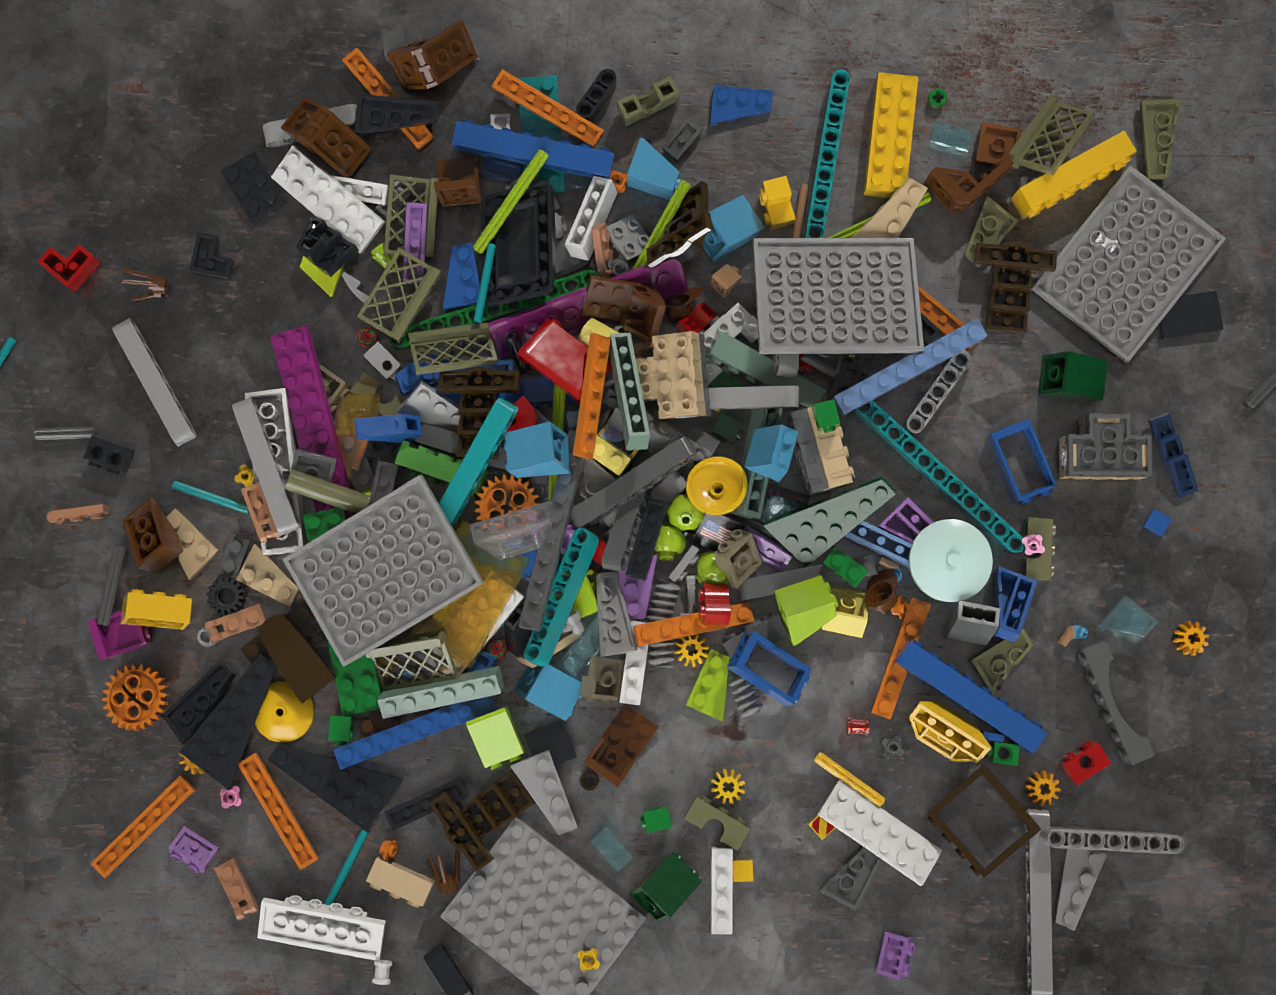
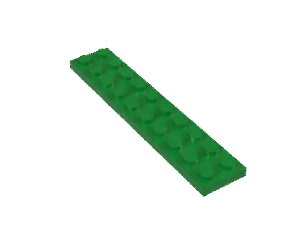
(358, 681)

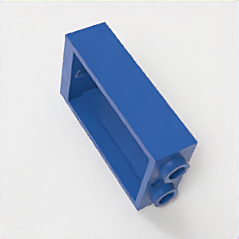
(1038, 454)
(741, 655)

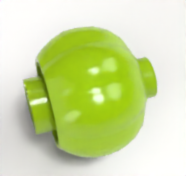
(683, 514)
(670, 542)
(709, 571)

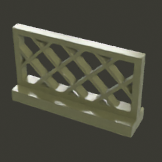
(1037, 132)
(430, 199)
(414, 305)
(452, 339)
(412, 643)

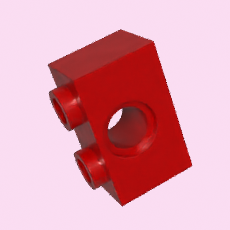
(1096, 762)

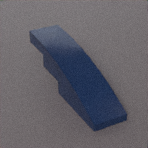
(1172, 455)

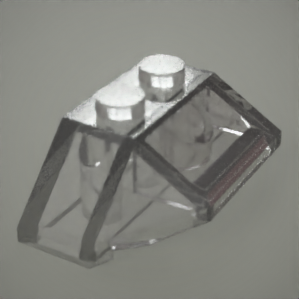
(515, 531)

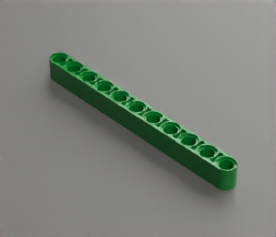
(465, 313)

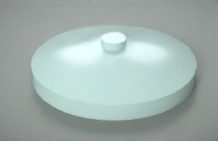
(950, 560)

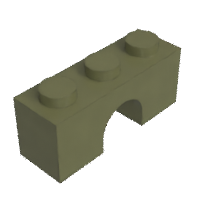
(638, 107)
(367, 384)
(1040, 567)
(733, 829)

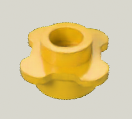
(240, 478)
(584, 964)

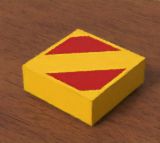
(821, 827)

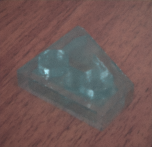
(1129, 618)

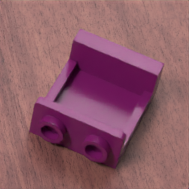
(118, 637)

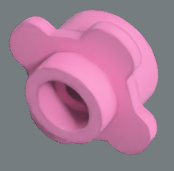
(1037, 540)
(226, 801)

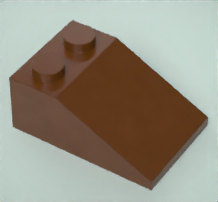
(151, 537)

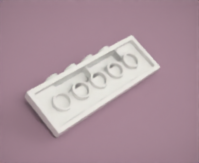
(321, 927)

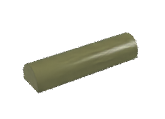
(326, 492)

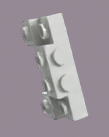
(733, 323)

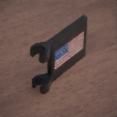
(713, 531)

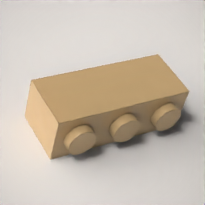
(400, 882)

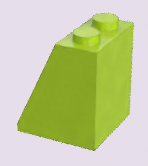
(586, 599)
(805, 607)
(496, 738)

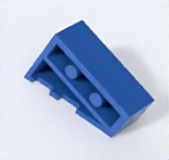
(462, 279)
(1013, 597)

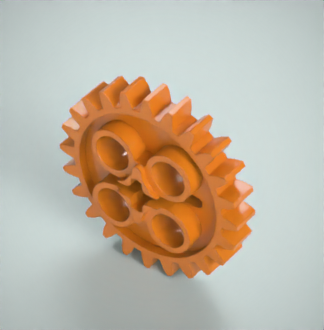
(489, 502)
(147, 682)

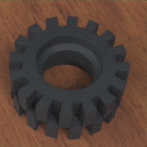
(217, 587)

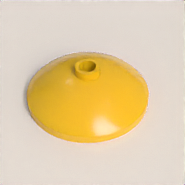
(712, 475)
(294, 721)

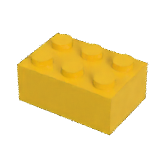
(156, 610)

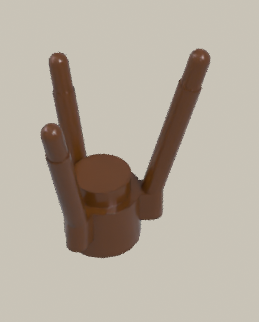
(157, 285)
(446, 882)

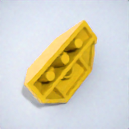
(948, 732)

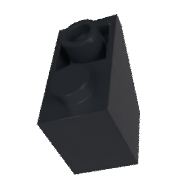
(516, 637)

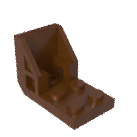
(434, 59)
(327, 136)
(459, 181)
(952, 188)
(633, 304)
(621, 745)

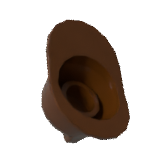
(681, 305)
(881, 591)

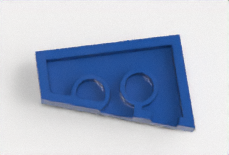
(737, 102)
(408, 380)

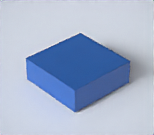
(1157, 522)
(991, 736)

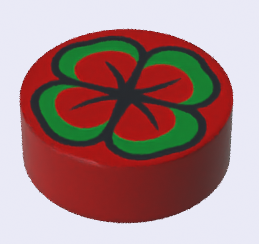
(367, 337)
(497, 648)

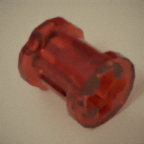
(858, 727)

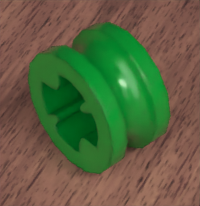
(942, 93)

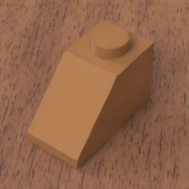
(725, 280)

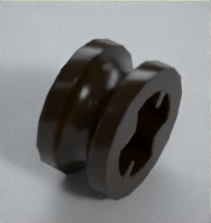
(587, 775)

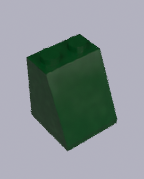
(1073, 376)
(666, 887)

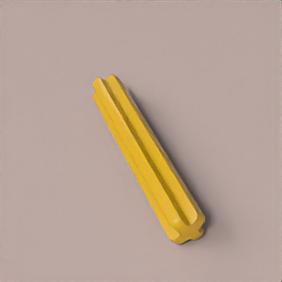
(845, 776)

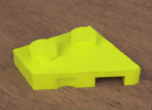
(326, 282)

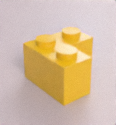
(775, 198)

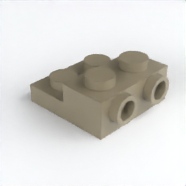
(335, 388)
(738, 557)
(603, 680)

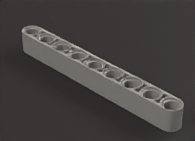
(1039, 909)

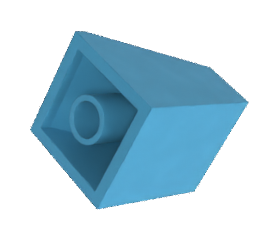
(652, 172)
(732, 227)
(537, 451)
(771, 451)
(550, 689)

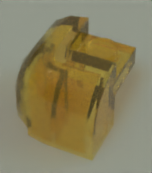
(354, 407)

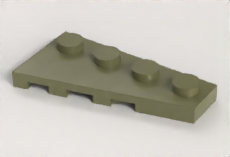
(1158, 135)

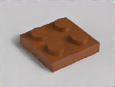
(995, 143)

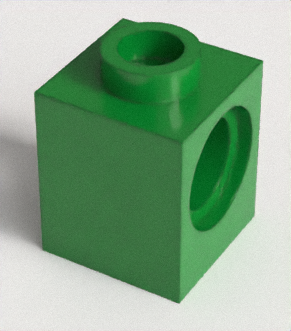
(826, 416)
(341, 729)
(1011, 756)
(656, 819)

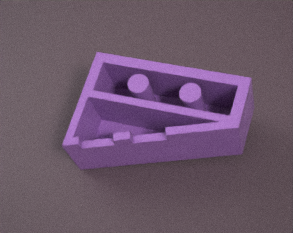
(905, 521)
(637, 593)

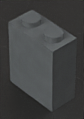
(973, 623)

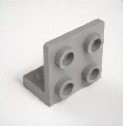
(627, 238)

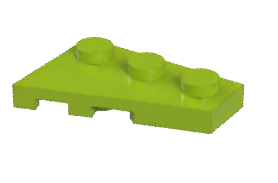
(710, 687)

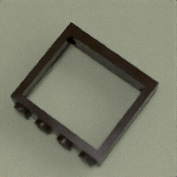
(961, 849)

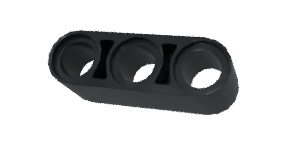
(601, 88)
(447, 972)

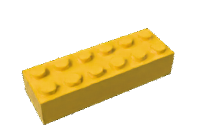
(890, 134)
(1073, 175)

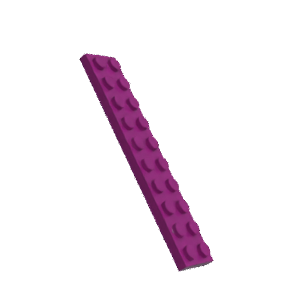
(666, 278)
(309, 402)

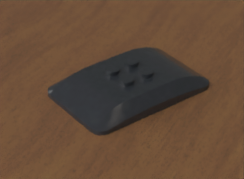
(524, 246)

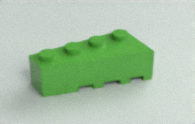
(432, 466)

